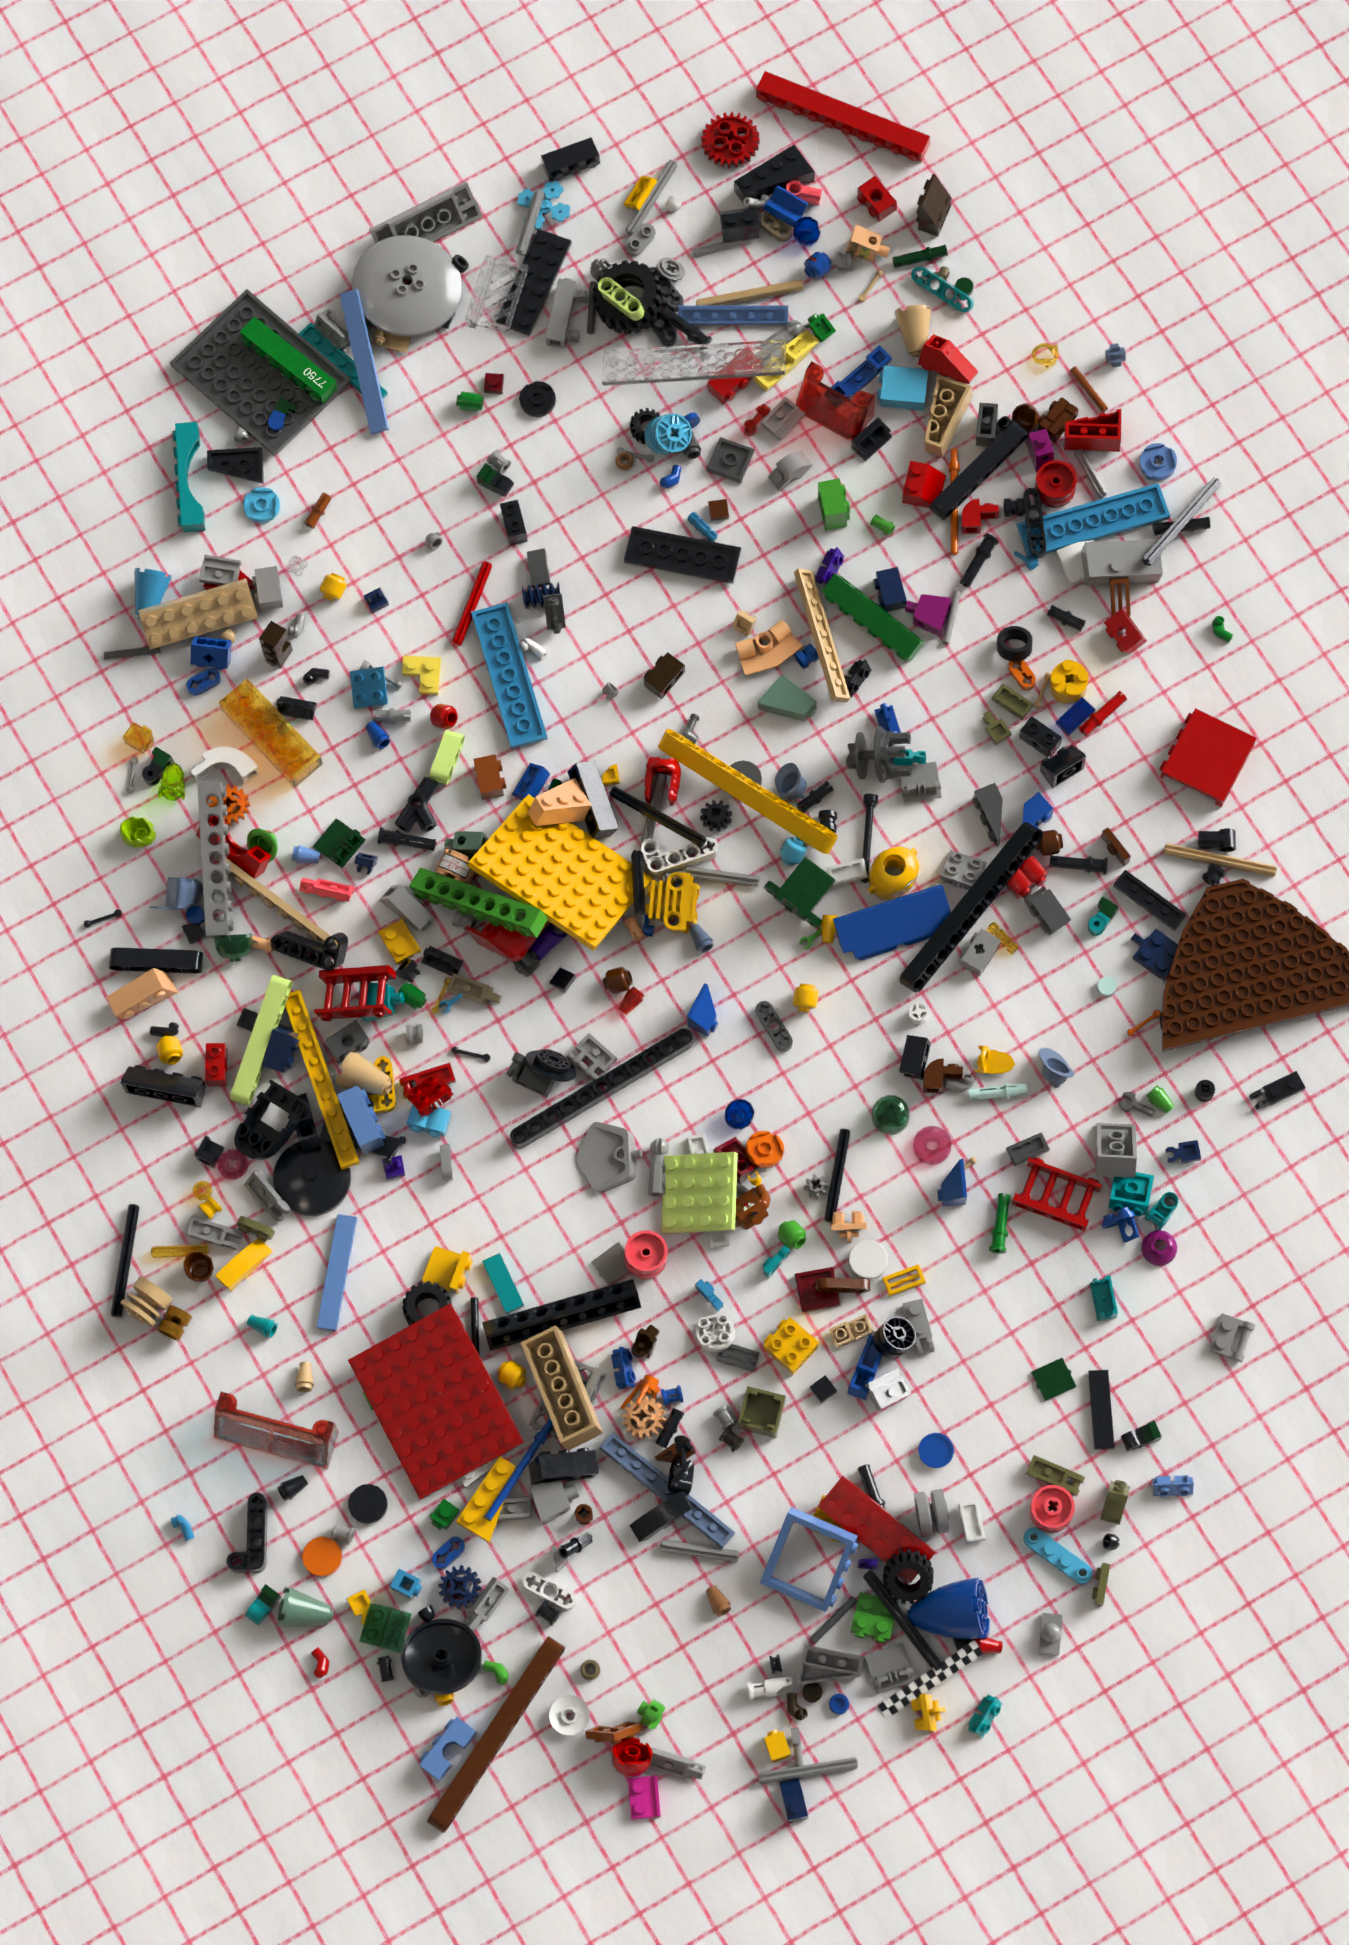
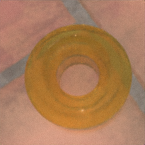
(202, 1184)

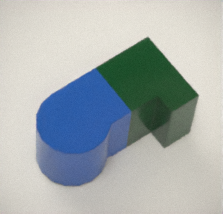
(280, 412)

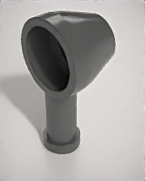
(688, 733)

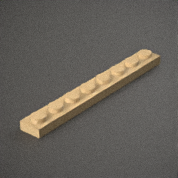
(822, 635)
(273, 900)

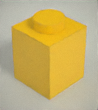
(777, 1746)

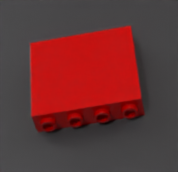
(1208, 755)

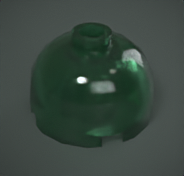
(233, 946)
(890, 1114)

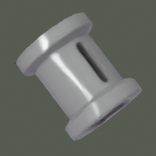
(503, 466)
(725, 1417)
(343, 1533)

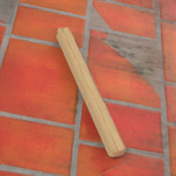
(751, 294)
(1221, 860)

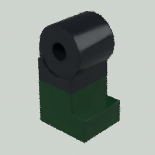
(494, 480)
(153, 773)
(1141, 1436)

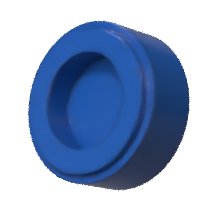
(693, 419)
(195, 915)
(839, 1704)

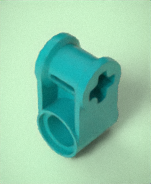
(1160, 1212)

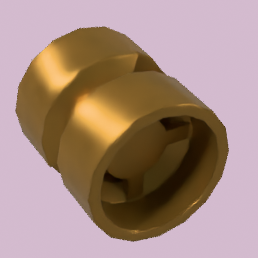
(170, 1328)

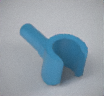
(1031, 563)
(449, 1003)

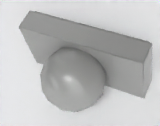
(1050, 1634)

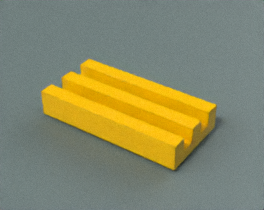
(640, 192)
(906, 1287)

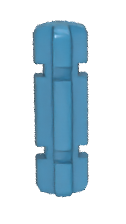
(702, 527)

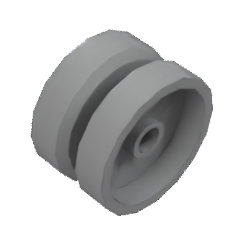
(931, 1512)

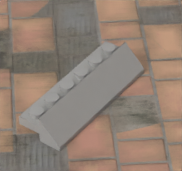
(433, 217)

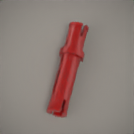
(1096, 719)

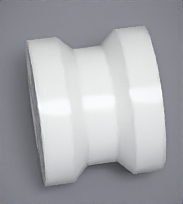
(918, 1009)

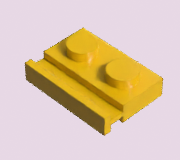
(399, 941)

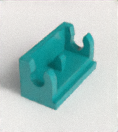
(1103, 1298)

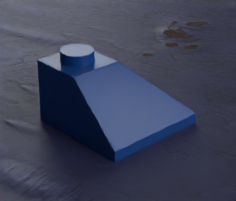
(702, 1014)
(953, 1187)

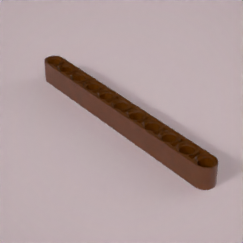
(496, 1734)

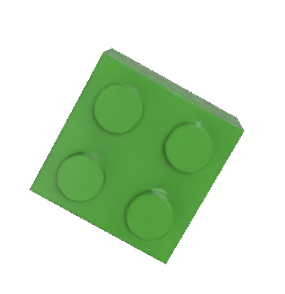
(833, 504)

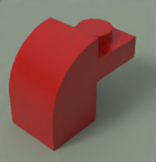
(974, 512)

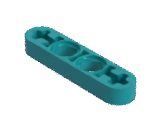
(943, 287)

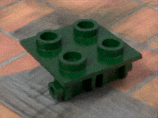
(339, 843)

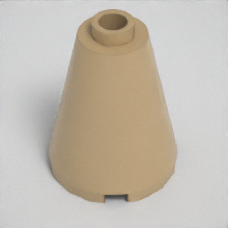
(914, 327)
(364, 1074)

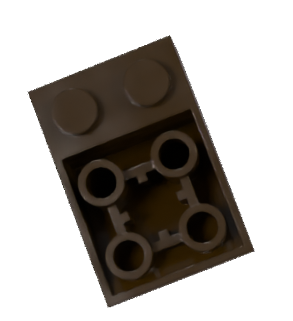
(933, 207)

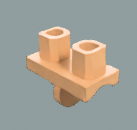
(839, 1224)

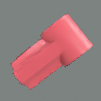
(808, 194)

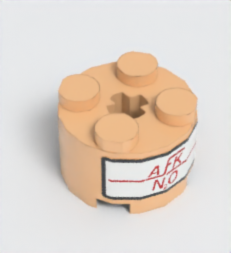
(455, 866)

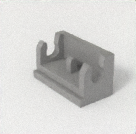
(331, 330)

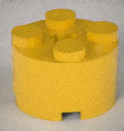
(1071, 691)

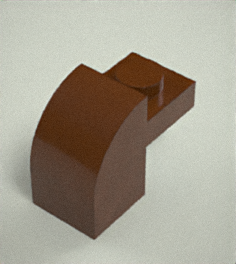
(936, 1072)

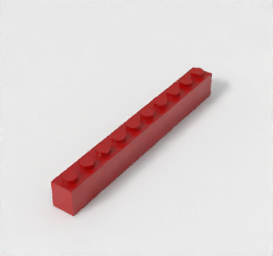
(843, 117)

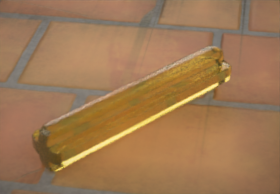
(177, 1251)

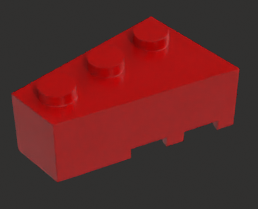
(1094, 433)

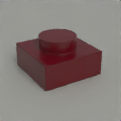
(493, 383)

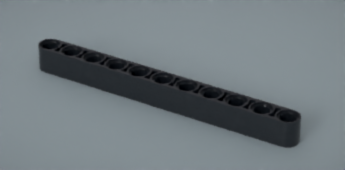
(971, 907)
(606, 1080)

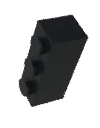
(570, 159)

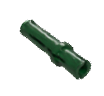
(919, 256)

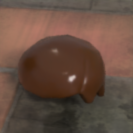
(1026, 416)
(198, 1266)

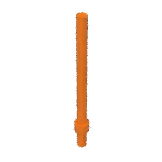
(954, 468)

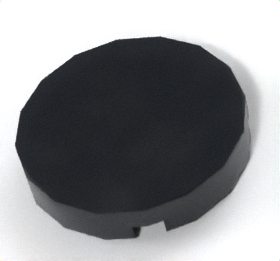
(537, 399)
(368, 1504)

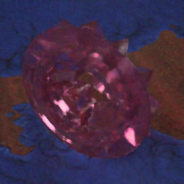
(232, 1173)

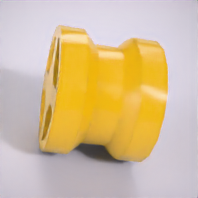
(210, 1207)

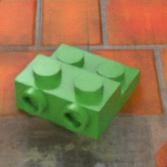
(872, 1619)

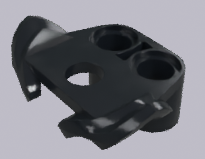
(681, 1471)

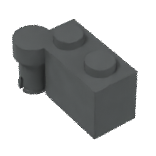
(1047, 910)
(528, 1078)

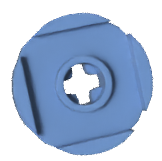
(1155, 471)

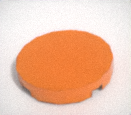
(764, 1149)
(322, 1556)

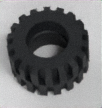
(420, 1293)
(913, 1561)

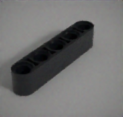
(162, 959)

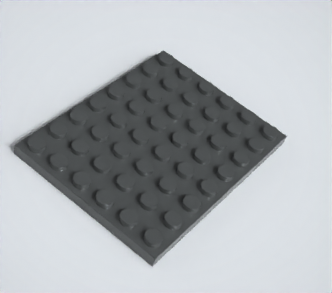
(245, 383)

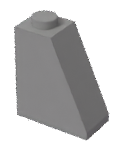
(406, 907)

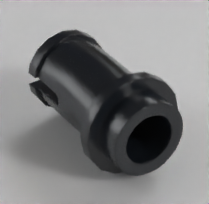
(385, 1668)

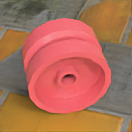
(635, 1254)
(1055, 1497)

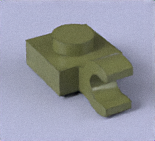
(996, 729)

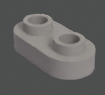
(641, 239)

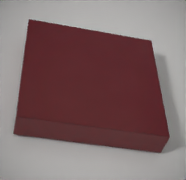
(811, 1299)

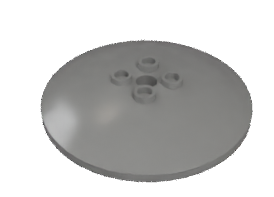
(402, 307)

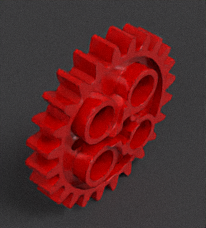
(735, 127)

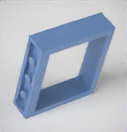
(824, 1528)

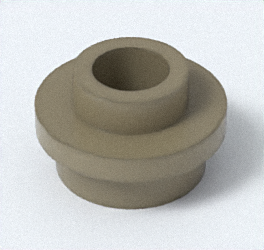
(590, 1663)

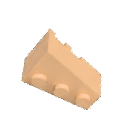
(142, 993)

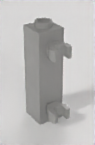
(561, 313)

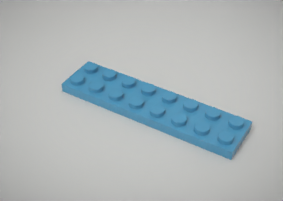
(1099, 518)
(509, 675)

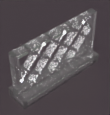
(481, 294)

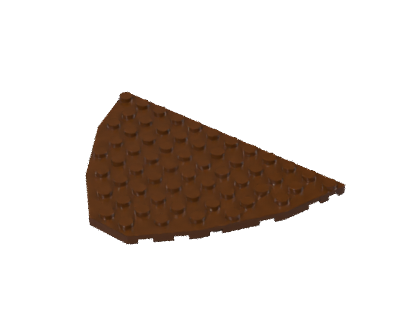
(1248, 967)

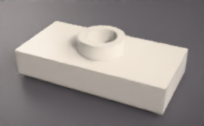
(848, 871)
(972, 1521)

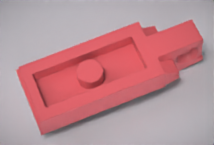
(327, 889)

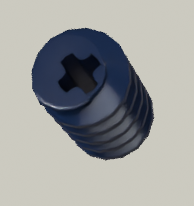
(536, 596)

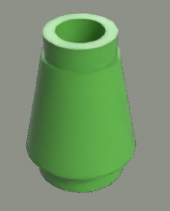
(1160, 1099)

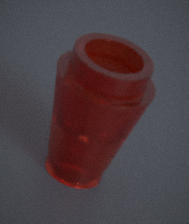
(631, 1000)

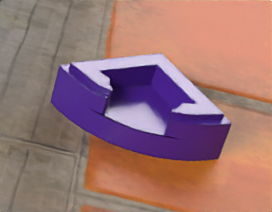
(871, 1564)

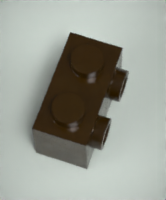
(664, 675)

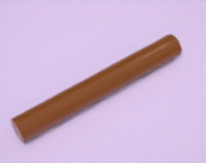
(1088, 388)

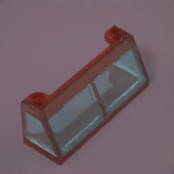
(274, 1436)

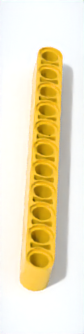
(747, 791)

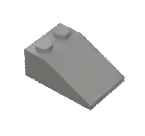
(1116, 1150)

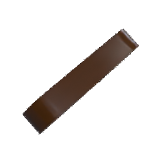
(842, 1285)

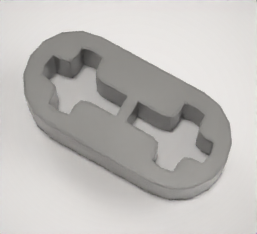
(446, 1163)

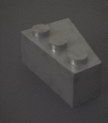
(828, 1665)

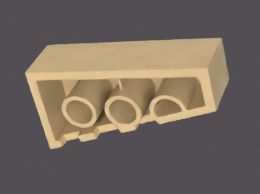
(946, 413)

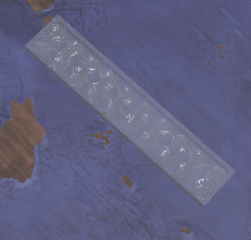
(694, 362)

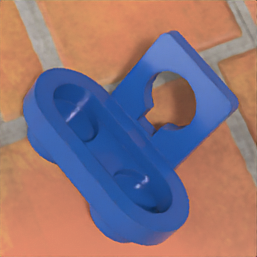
(1124, 1216)

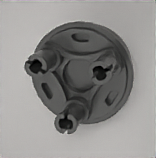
(882, 754)

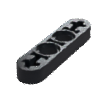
(1034, 523)

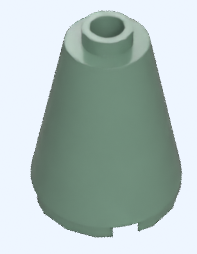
(302, 1610)

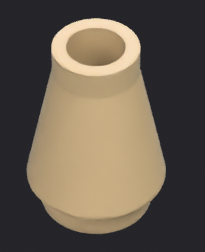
(304, 1378)

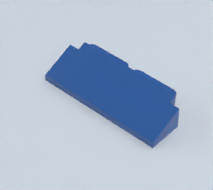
(892, 923)

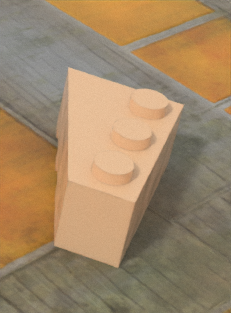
(560, 805)

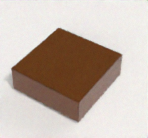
(718, 509)

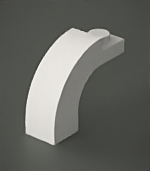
(225, 758)

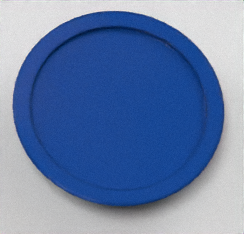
(936, 1450)

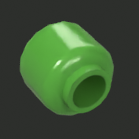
(791, 1234)

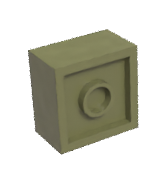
(761, 1412)

